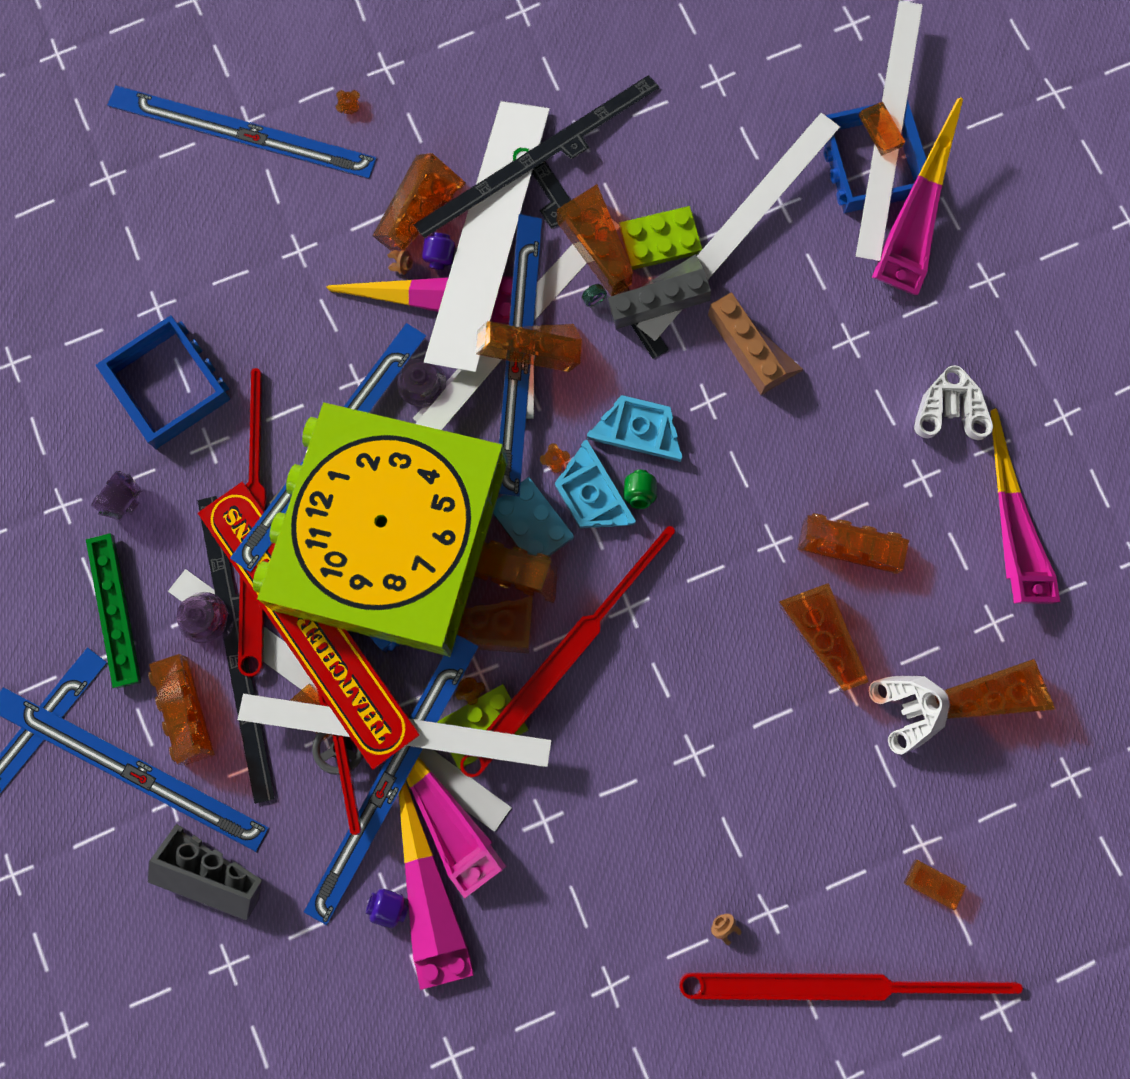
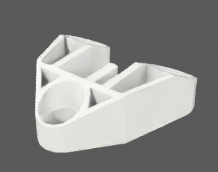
(972, 405)
(925, 691)

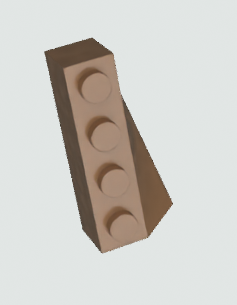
(757, 354)

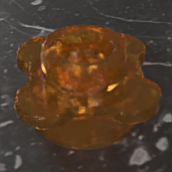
(349, 107)
(555, 465)
(465, 686)

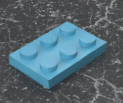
(532, 521)

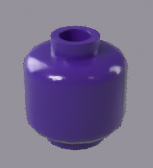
(438, 250)
(386, 908)

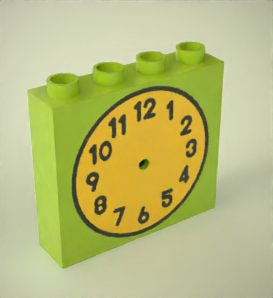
(382, 528)

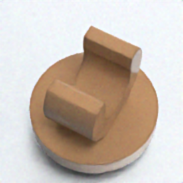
(403, 259)
(723, 926)

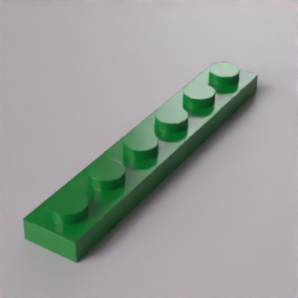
(113, 611)

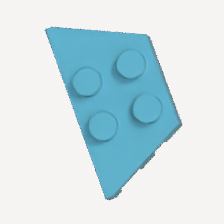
(639, 427)
(591, 492)

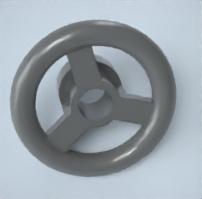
(321, 758)

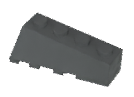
(670, 292)
(203, 875)

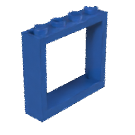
(912, 148)
(140, 346)

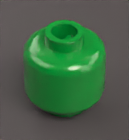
(640, 489)

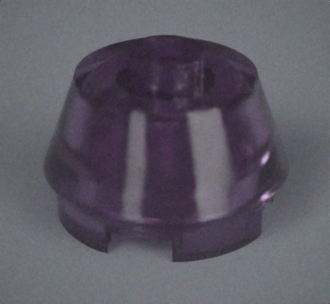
(421, 383)
(118, 497)
(202, 617)

